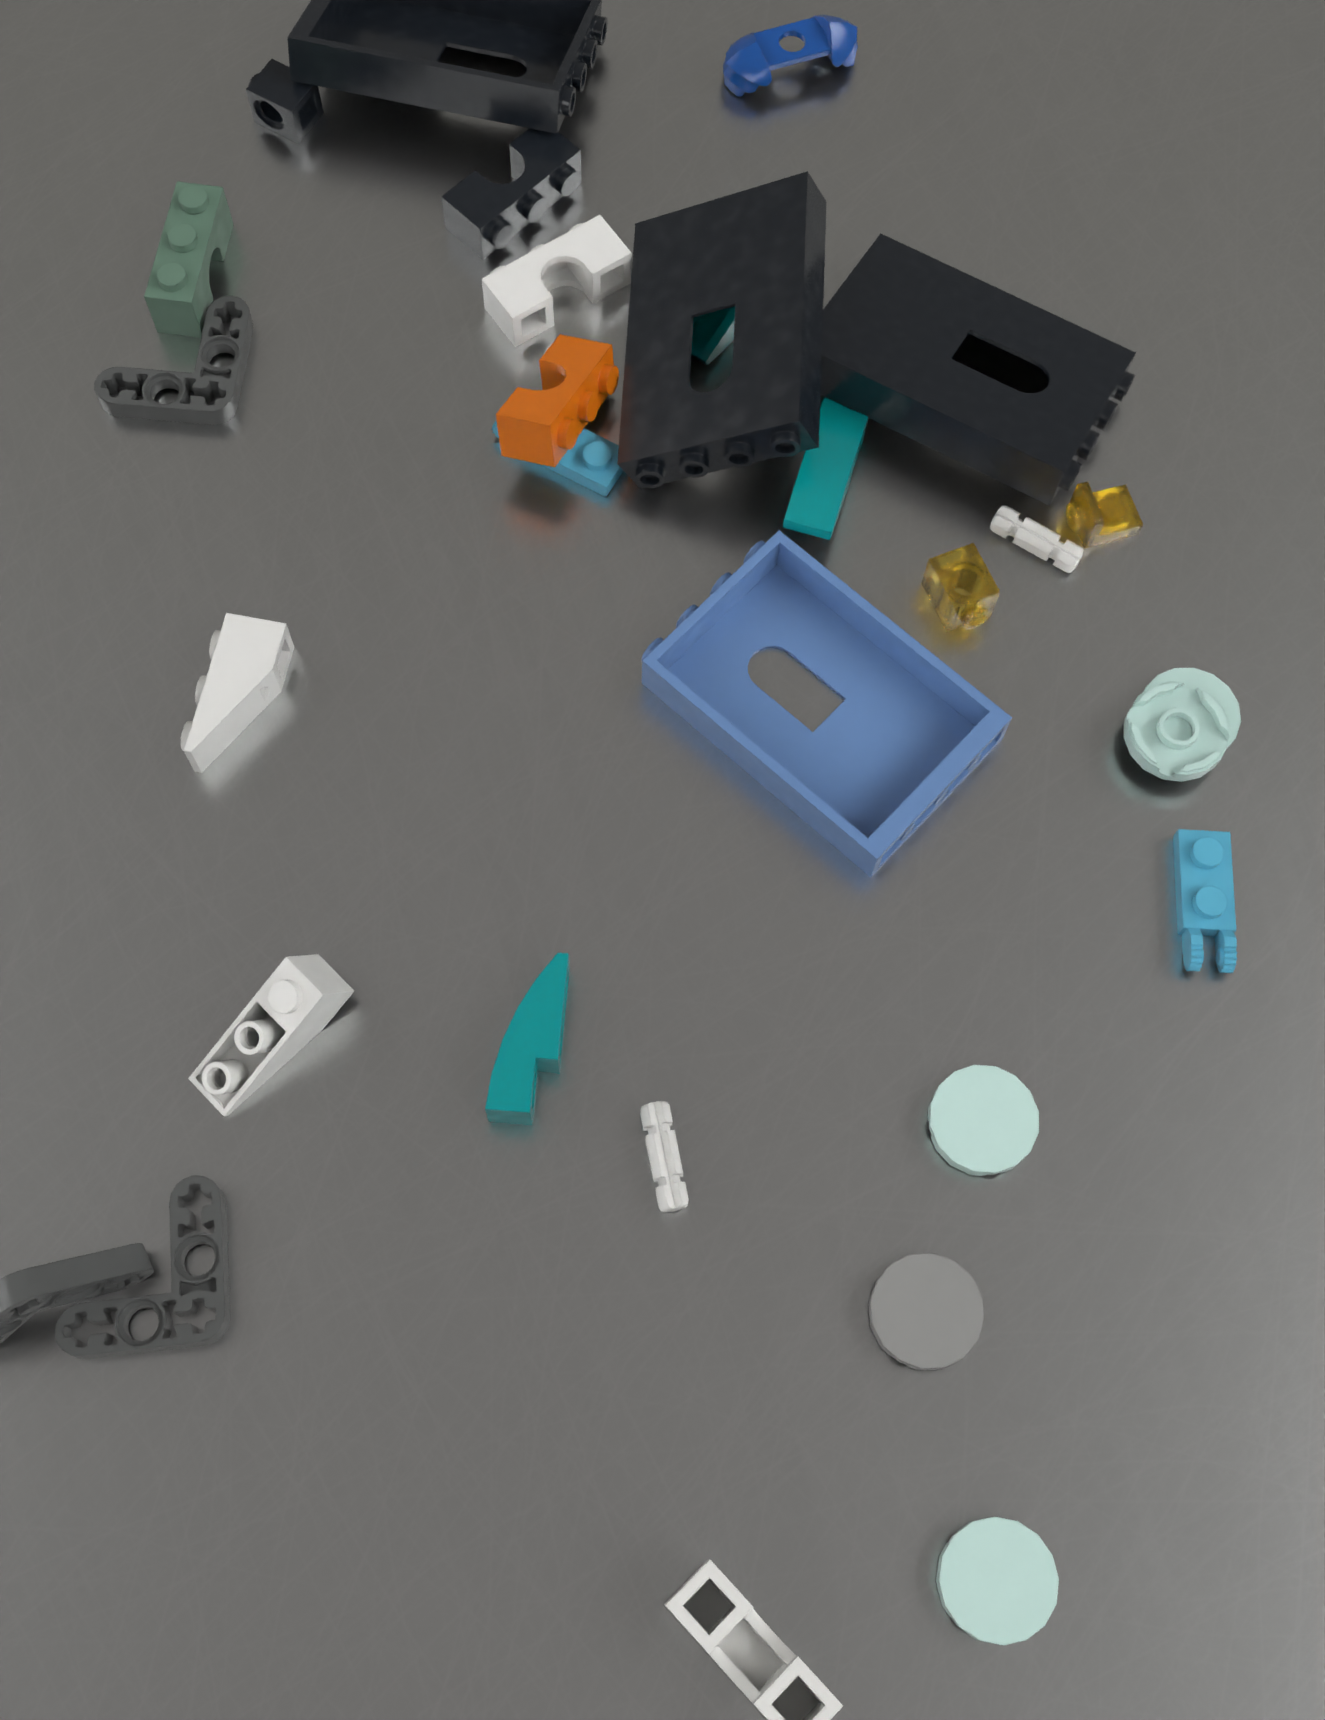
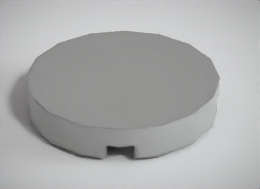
(926, 1311)

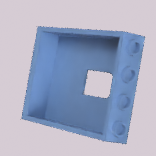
(880, 757)

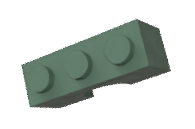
(193, 234)

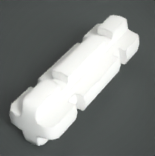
(1036, 539)
(664, 1156)

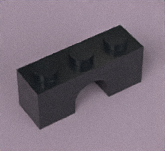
(491, 213)

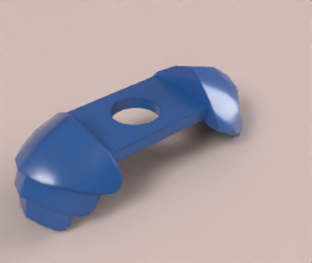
(757, 54)

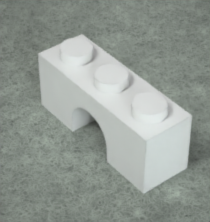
(583, 258)
(748, 1649)

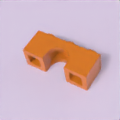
(547, 422)

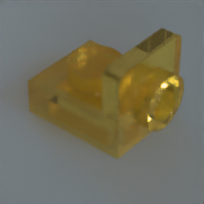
(1102, 515)

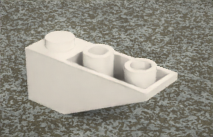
(242, 680)
(271, 1030)

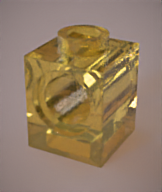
(963, 570)

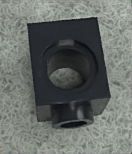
(283, 104)

